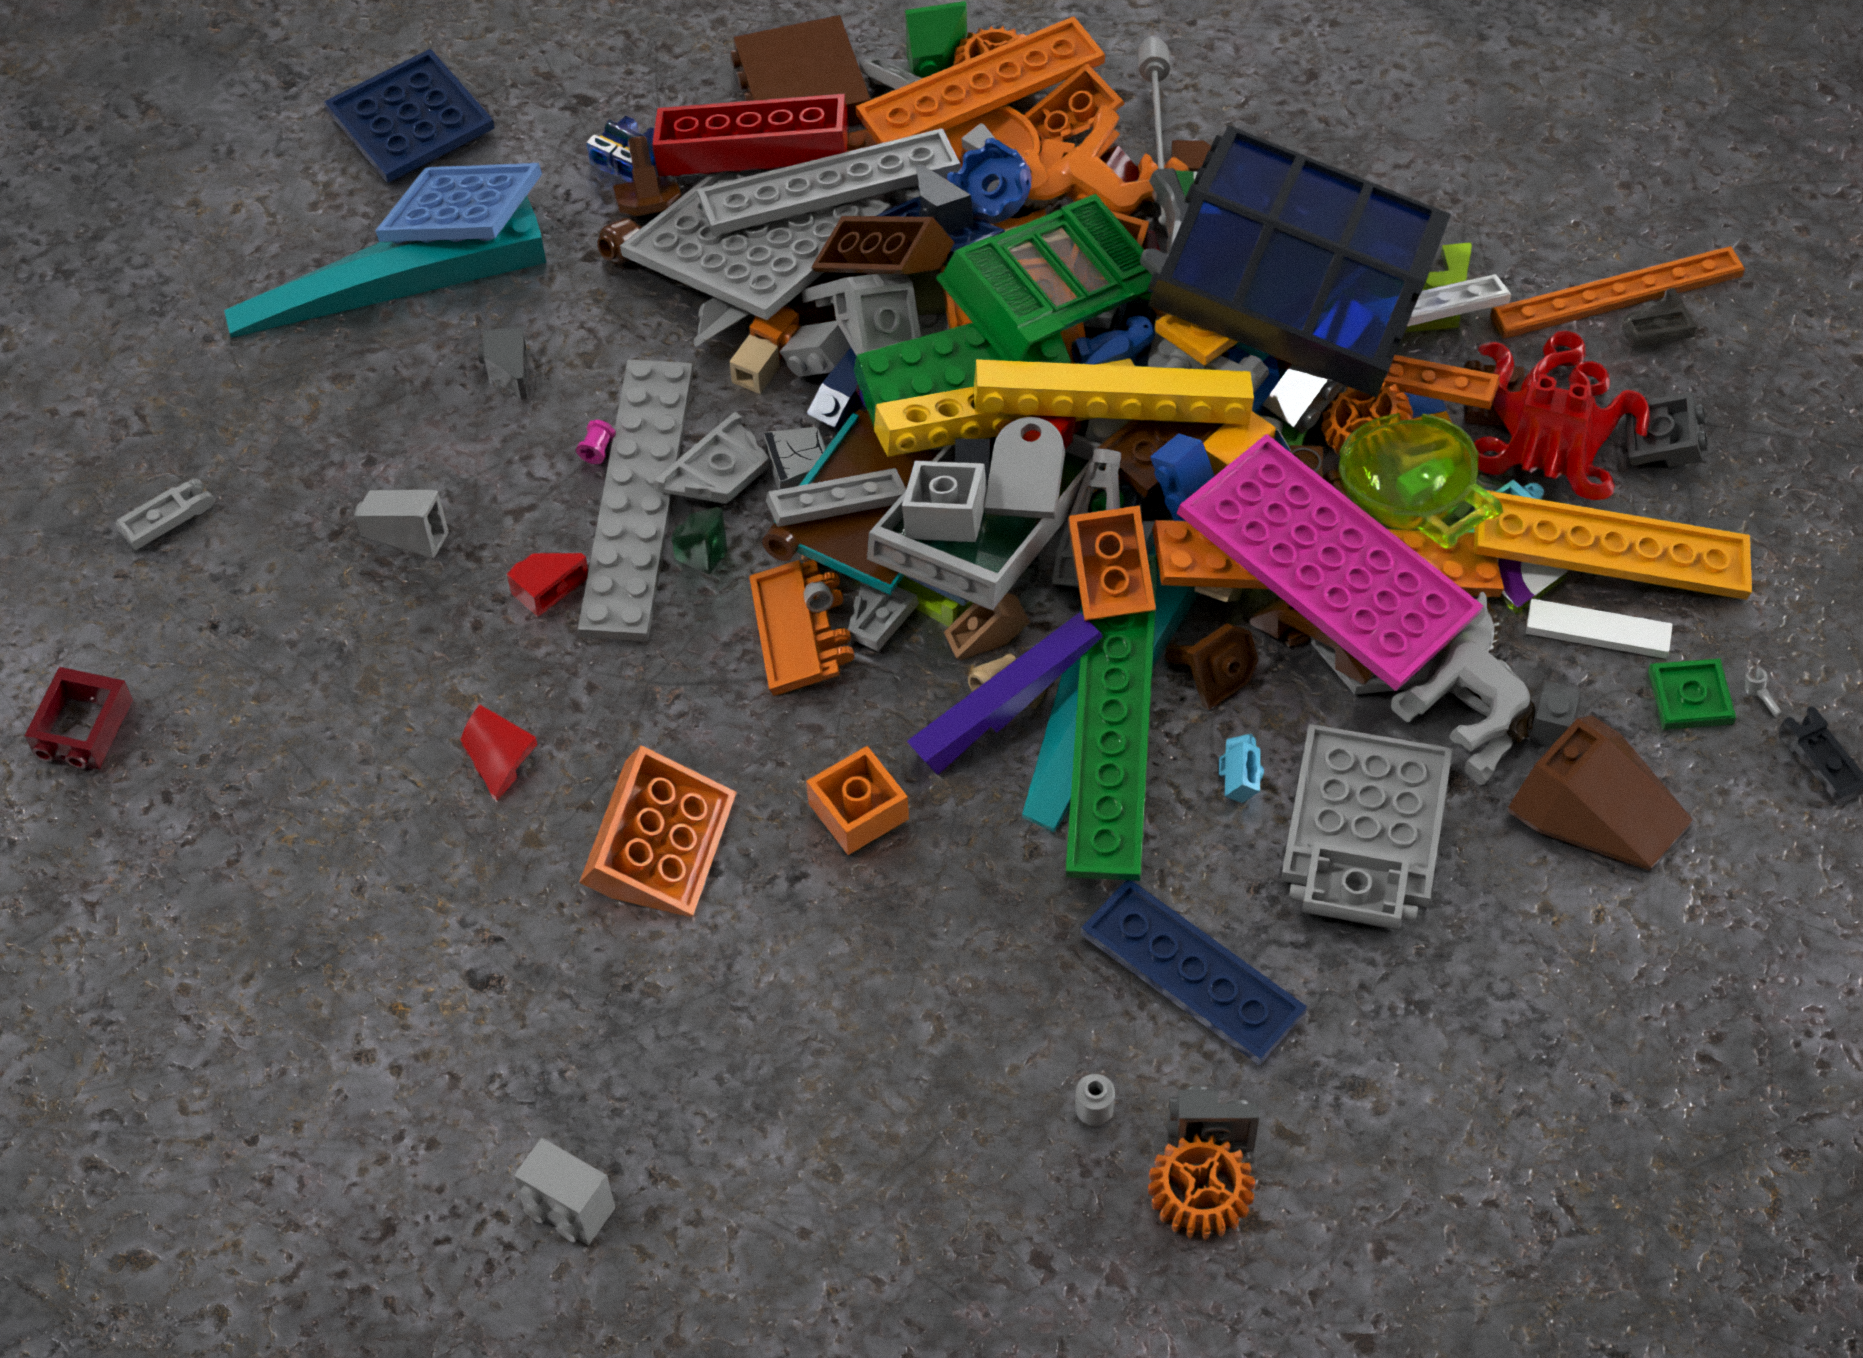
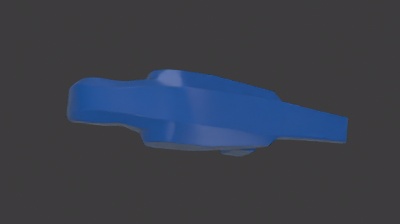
(1115, 344)

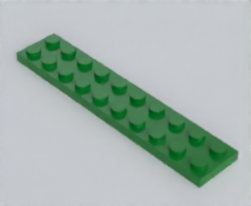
(1112, 748)

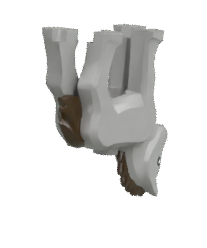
(1482, 684)

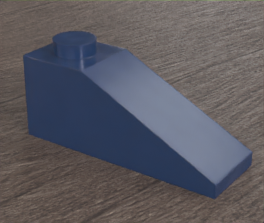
(837, 395)

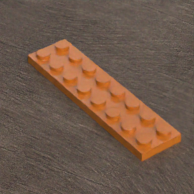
(982, 83)

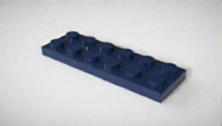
(1194, 971)

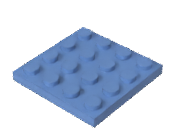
(459, 203)

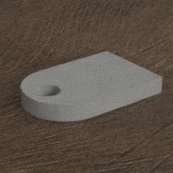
(1024, 473)

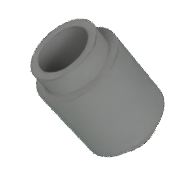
(1094, 1099)

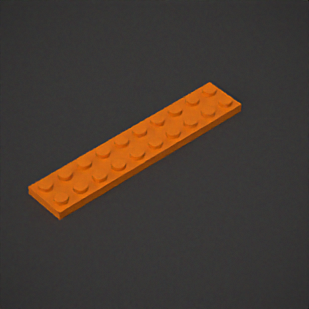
(1193, 560)

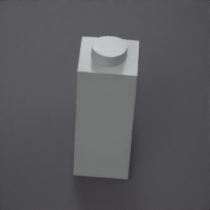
(403, 519)

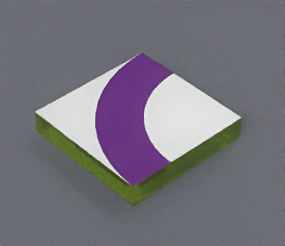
(1526, 582)

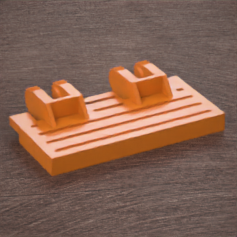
(789, 630)

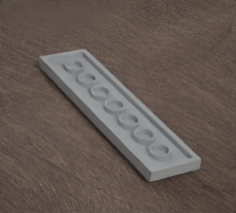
(825, 182)

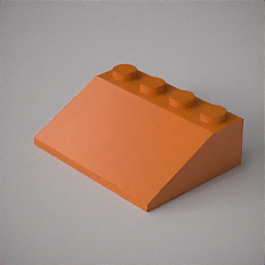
(658, 834)

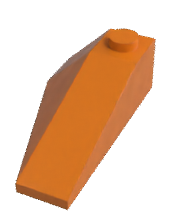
(1072, 106)

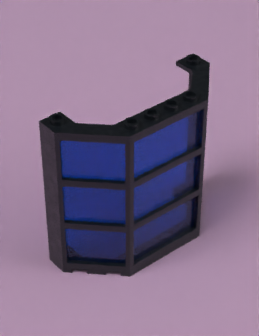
(1299, 260)

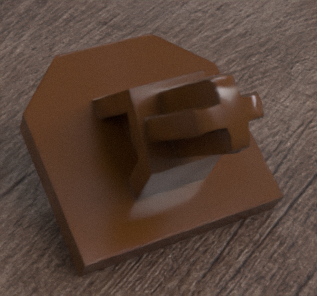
(646, 192)
(1218, 662)

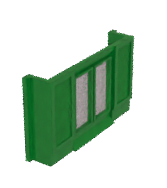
(1046, 276)

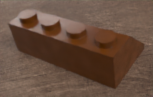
(884, 245)

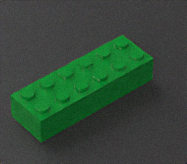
(936, 364)

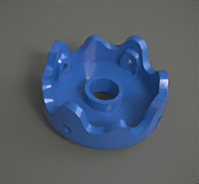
(989, 164)

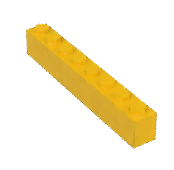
(1113, 392)

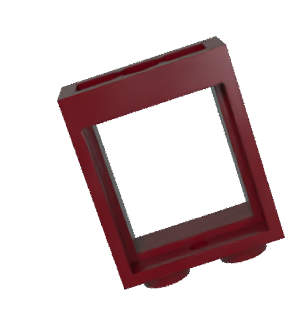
(83, 687)

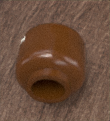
(613, 236)

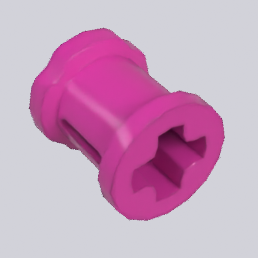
(595, 442)

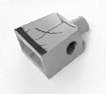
(793, 454)

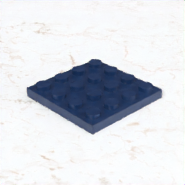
(409, 115)

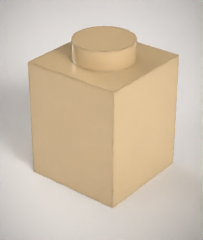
(754, 364)

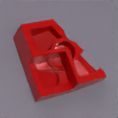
(496, 748)

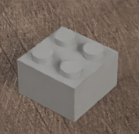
(944, 501)
(564, 1192)

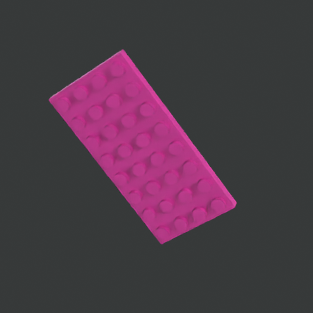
(1330, 561)

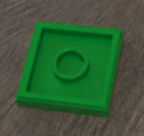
(1691, 694)

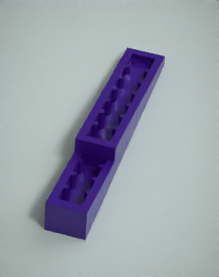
(1004, 694)

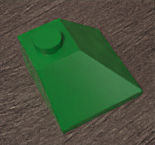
(933, 36)

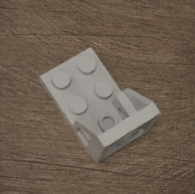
(870, 309)

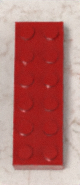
(749, 134)

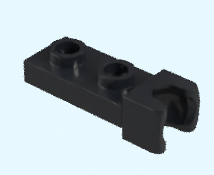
(1823, 755)

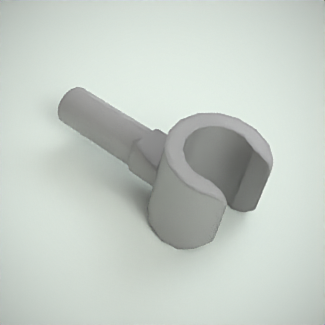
(1758, 688)

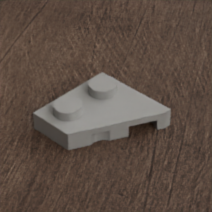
(879, 614)

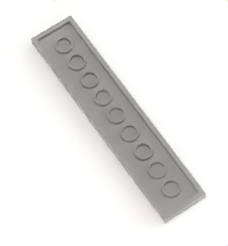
(631, 513)

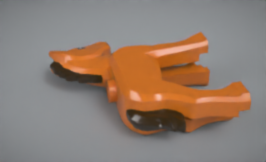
(1085, 174)

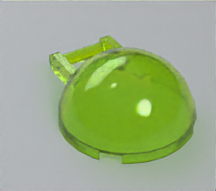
(1415, 476)

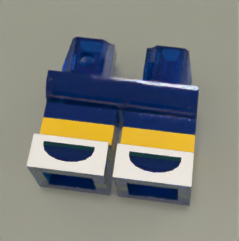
(611, 148)

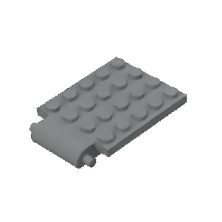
(1365, 826)

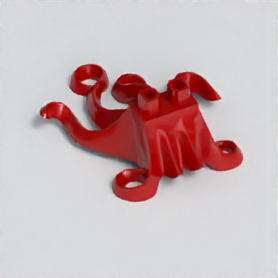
(1554, 425)

